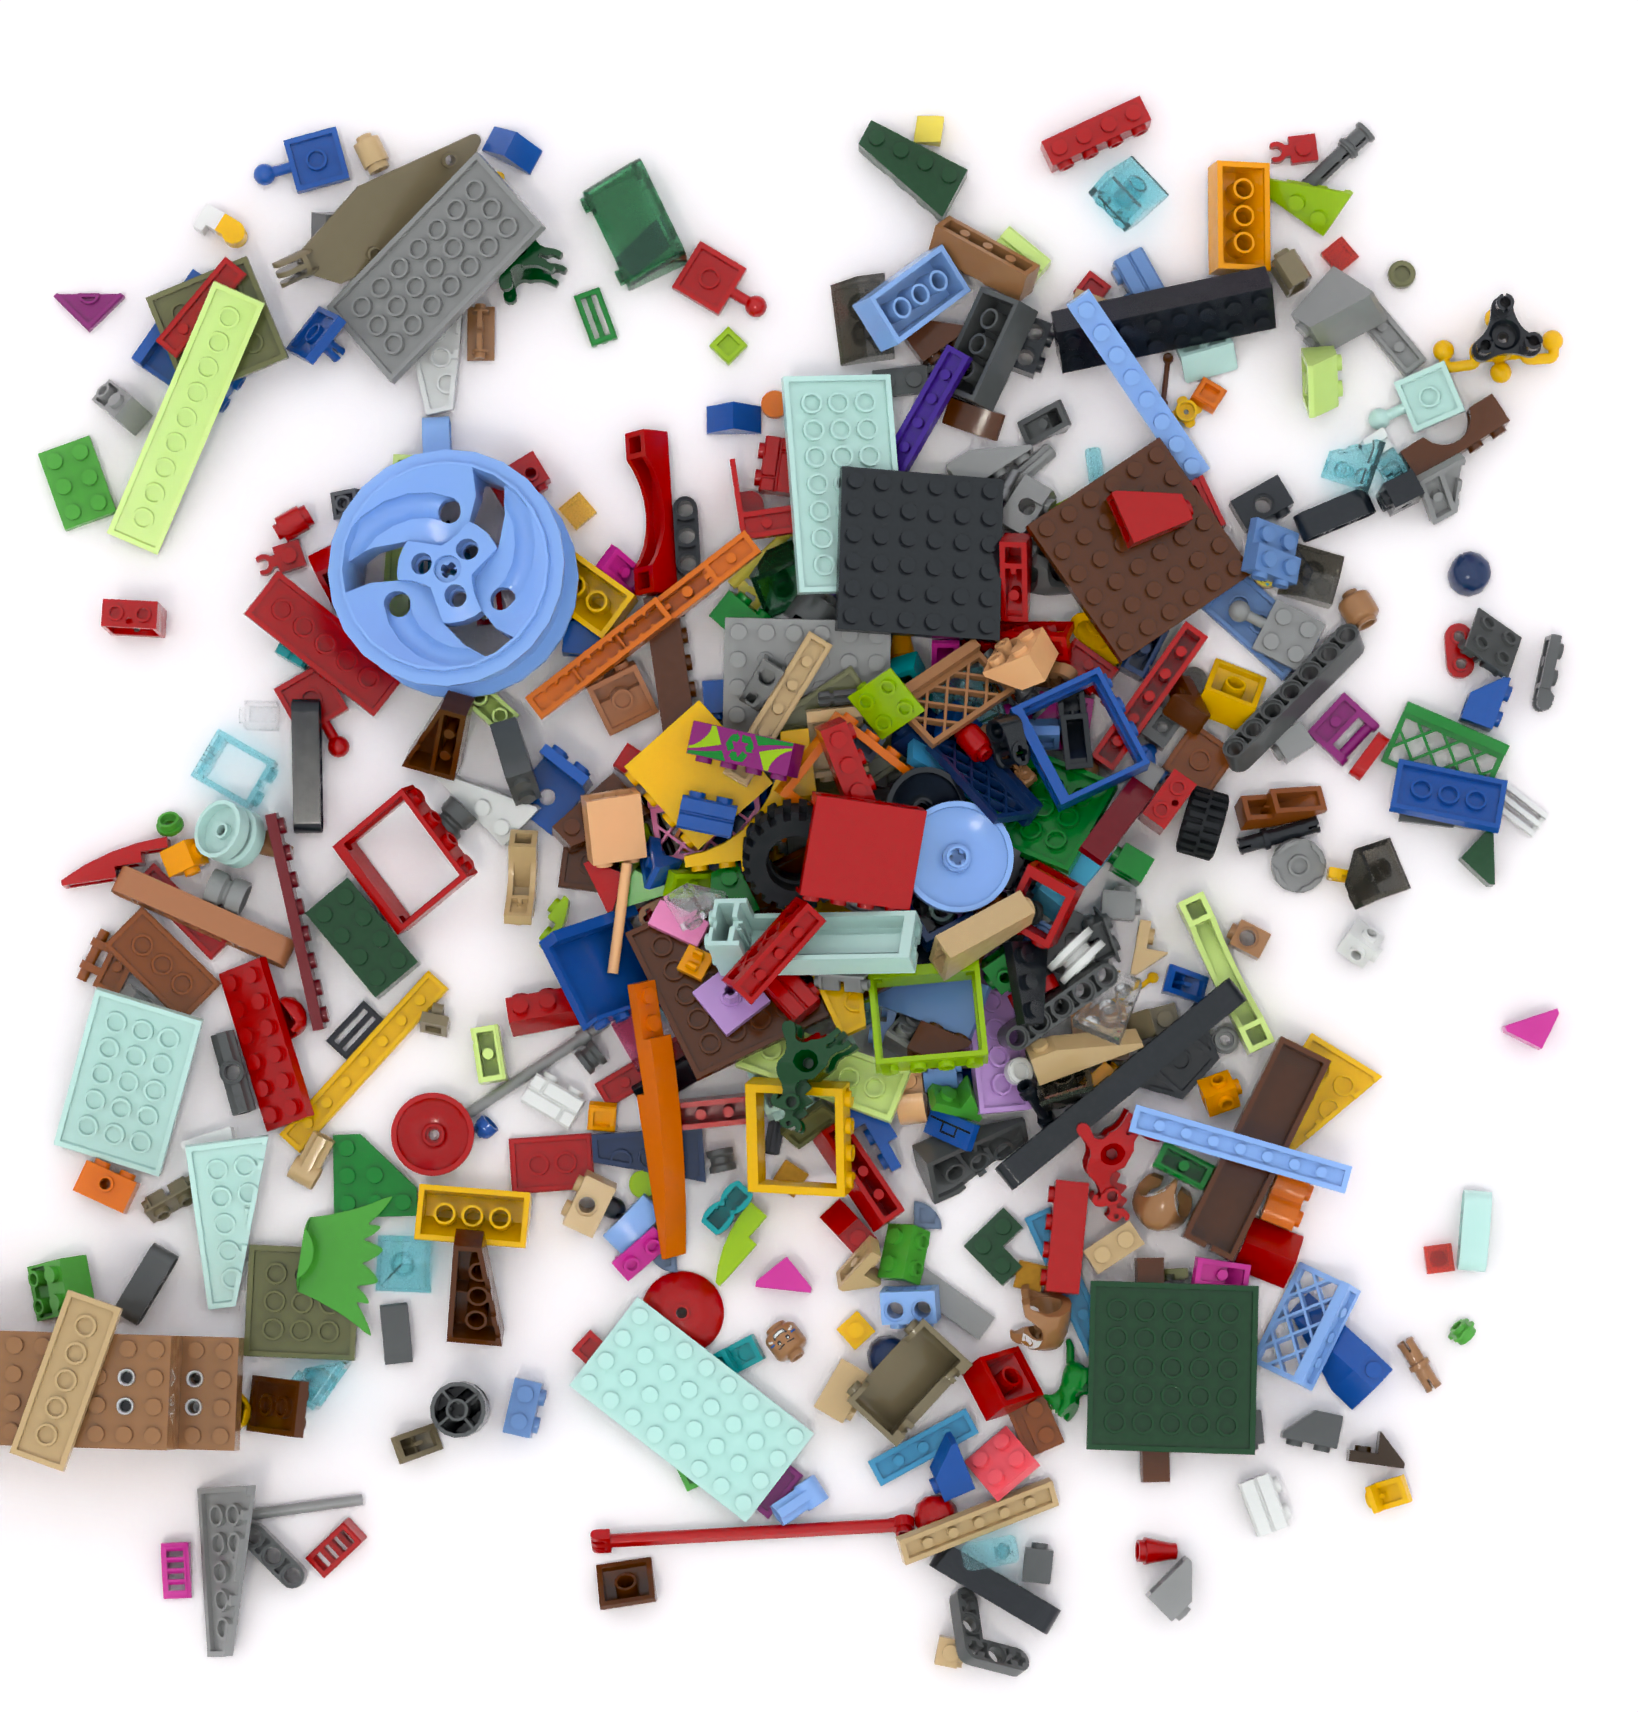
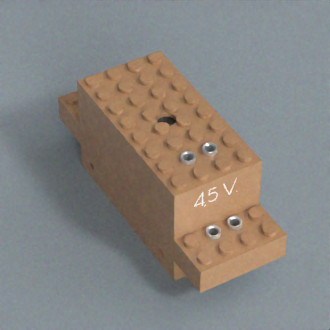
(141, 1392)

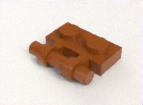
(111, 974)

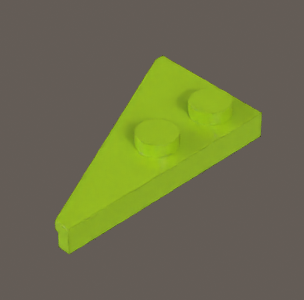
(1311, 204)

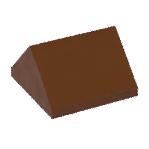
(626, 1583)

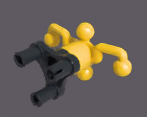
(1519, 343)

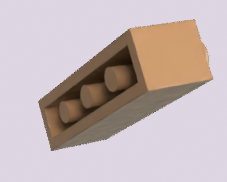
(986, 259)

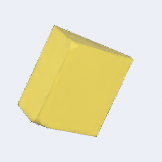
(929, 130)

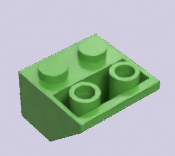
(52, 1281)

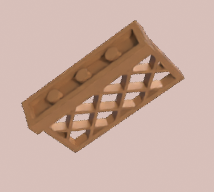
(941, 673)

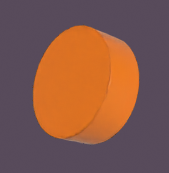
(772, 404)

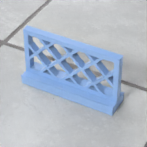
(1326, 1331)

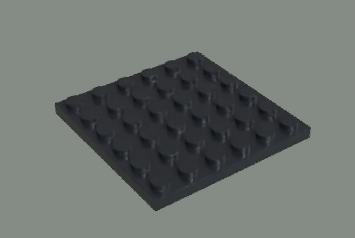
(919, 554)

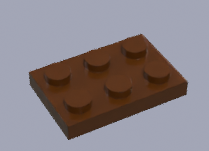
(278, 1406)

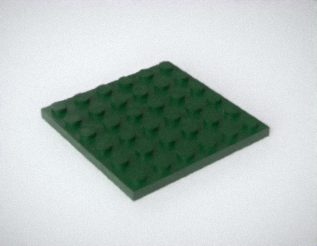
(1172, 1367)

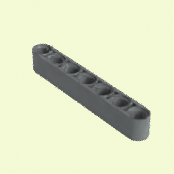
(1293, 698)

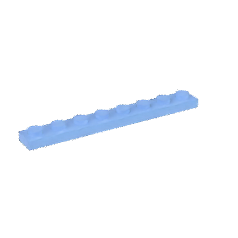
(1136, 383)
(1240, 1149)

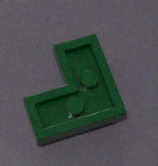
(989, 1245)

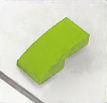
(558, 915)

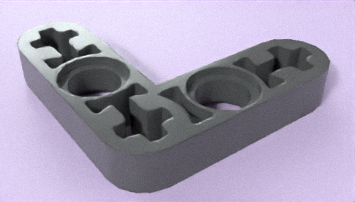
(970, 1644)

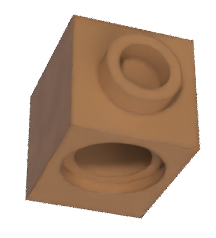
(1260, 939)

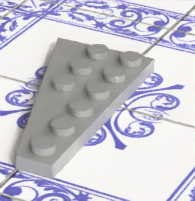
(224, 1541)

